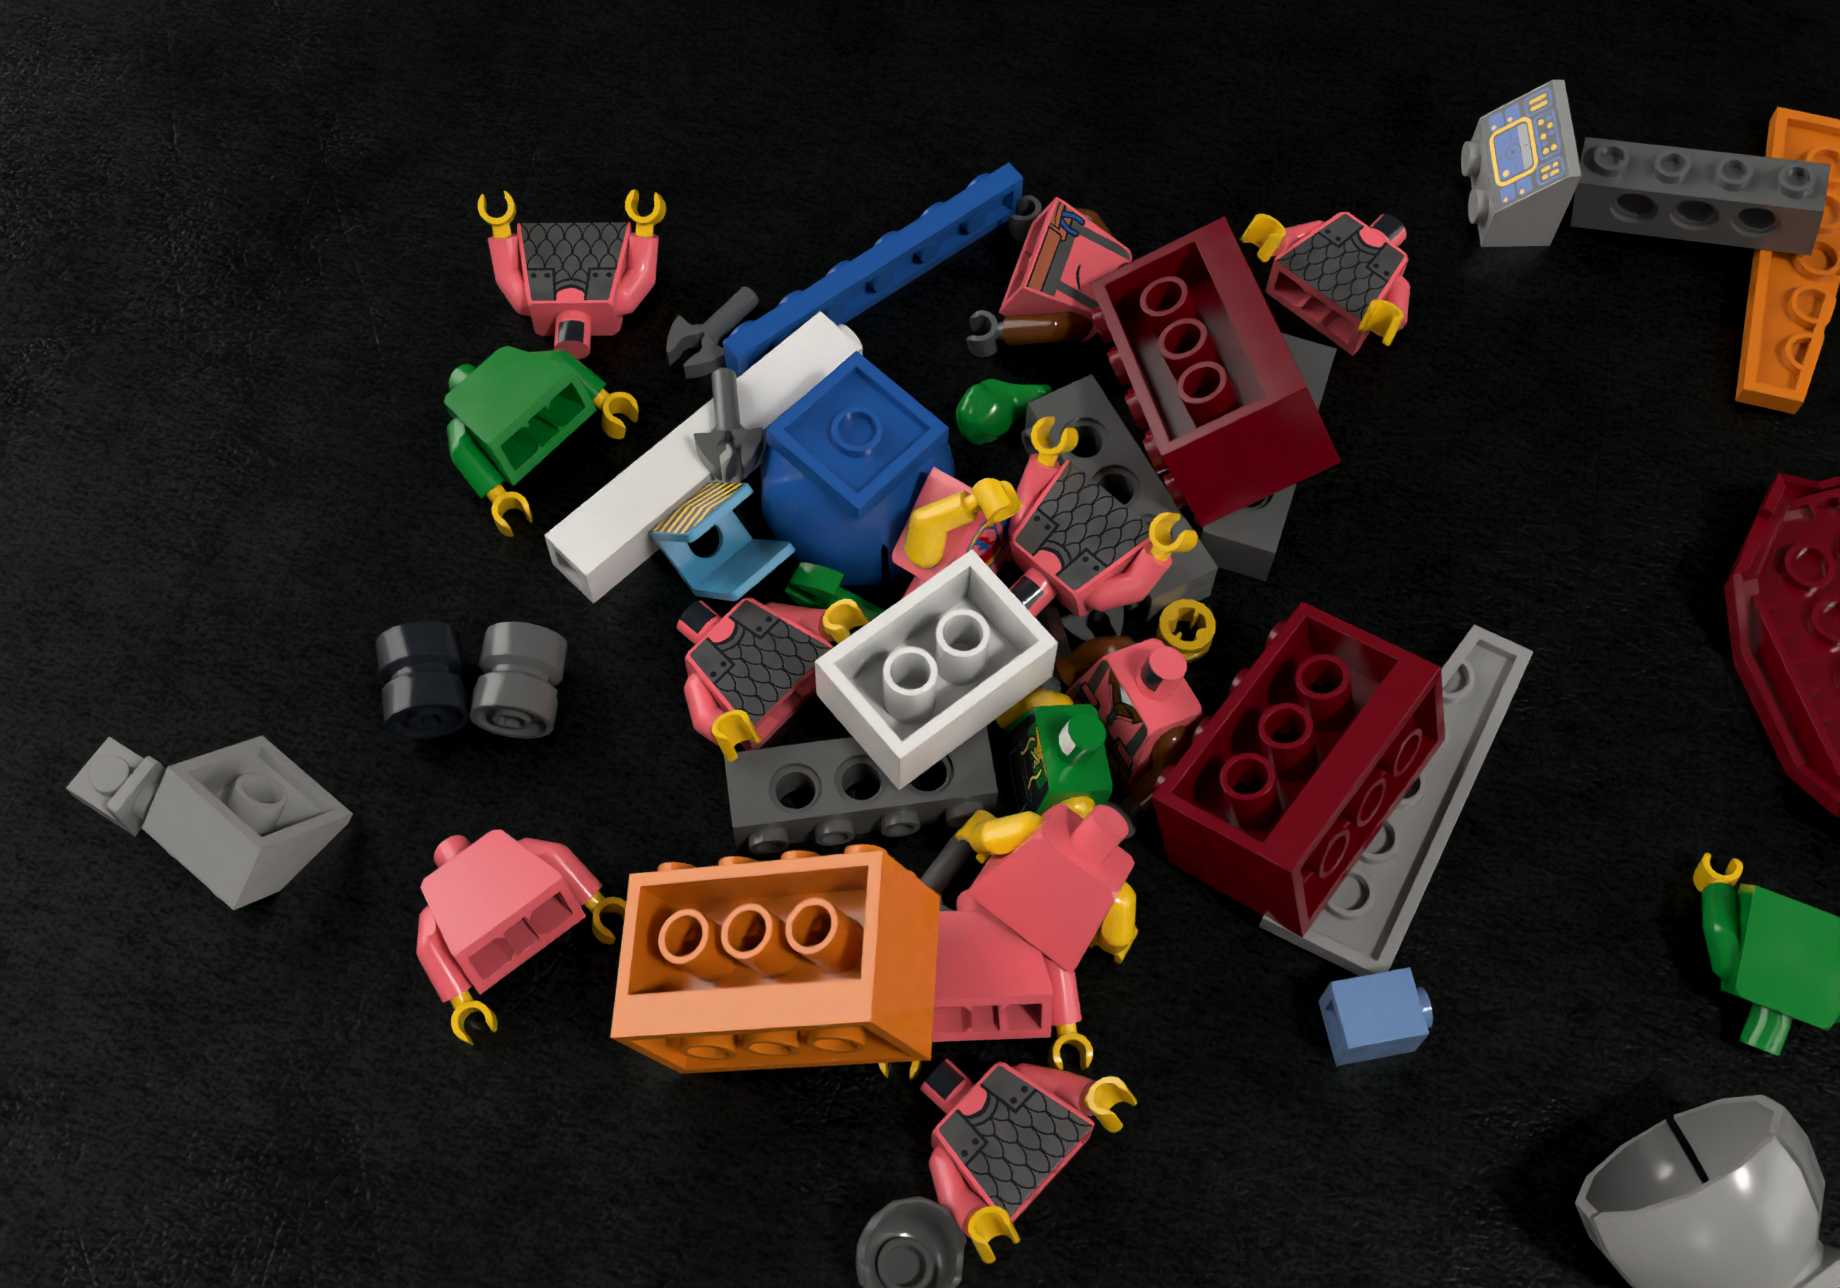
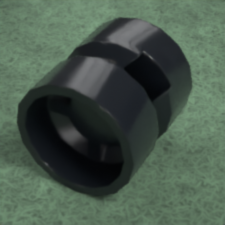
(422, 680)

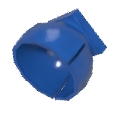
(849, 471)

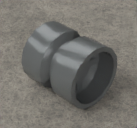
(518, 680)

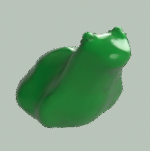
(993, 407)

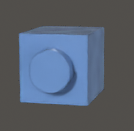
(1375, 1016)

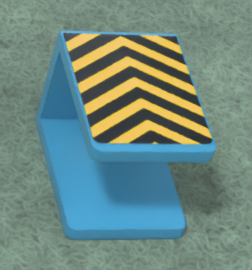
(738, 558)

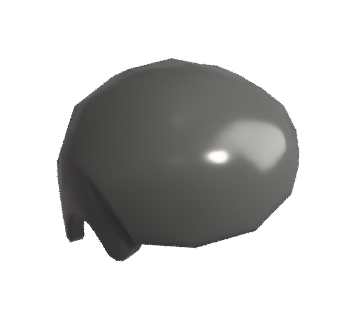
(911, 1247)

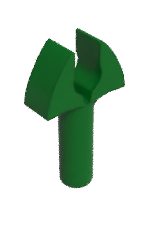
(819, 588)

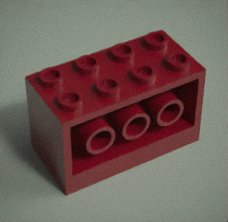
(1209, 375)
(1300, 766)

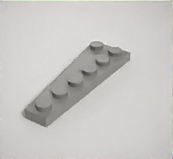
(1382, 891)

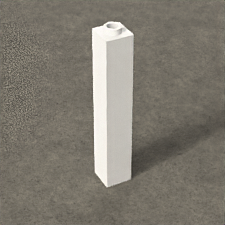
(610, 530)

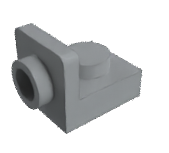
(118, 785)

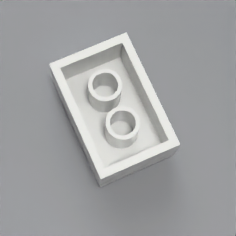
(935, 668)

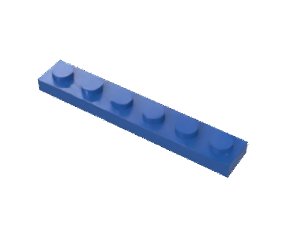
(884, 268)

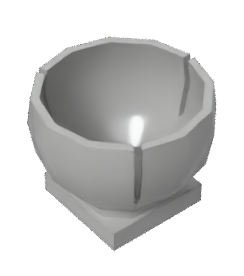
(1739, 1229)

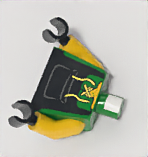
(1053, 754)

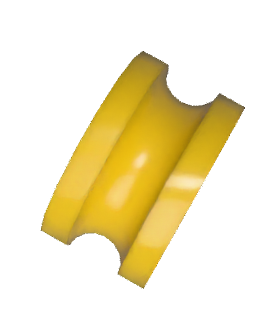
(1199, 616)

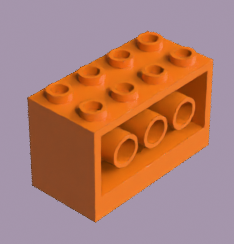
(778, 963)

